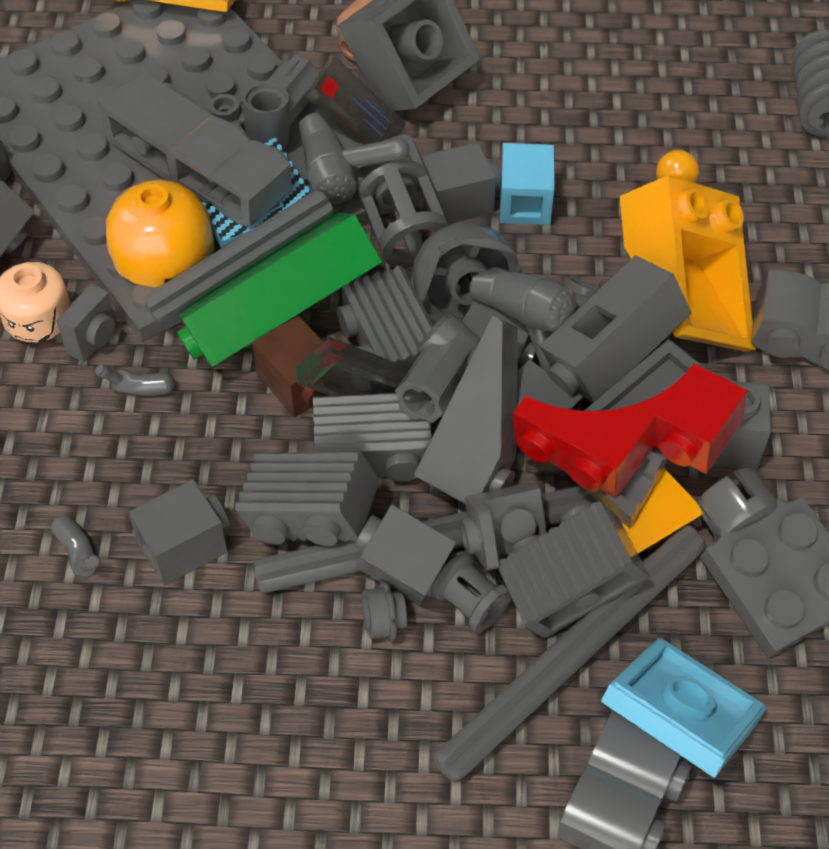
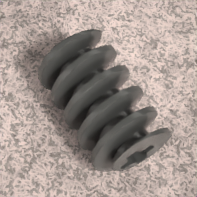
(811, 76)

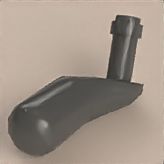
(136, 384)
(81, 554)

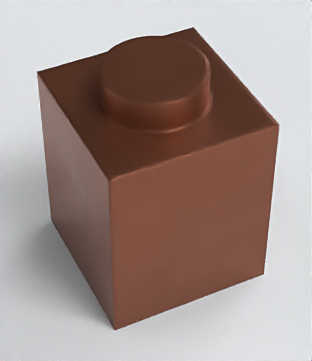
(279, 355)

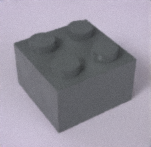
(409, 48)

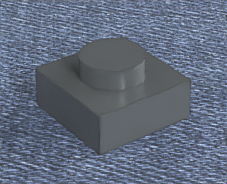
(87, 323)

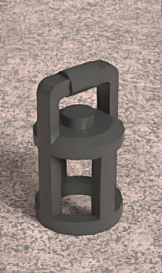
(395, 190)

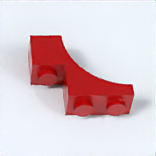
(606, 447)

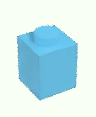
(526, 184)

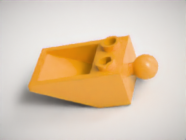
(700, 241)

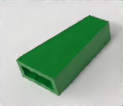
(277, 288)

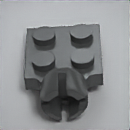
(767, 560)

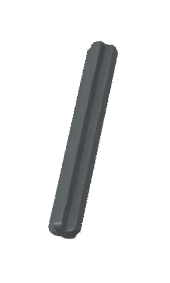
(238, 256)

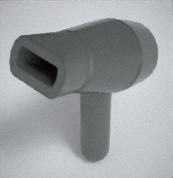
(332, 167)
(527, 298)

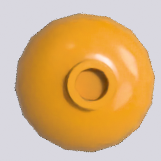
(157, 232)

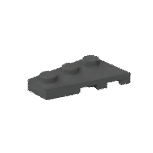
(646, 380)

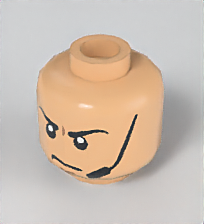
(32, 301)

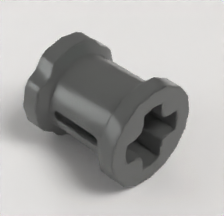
(461, 575)

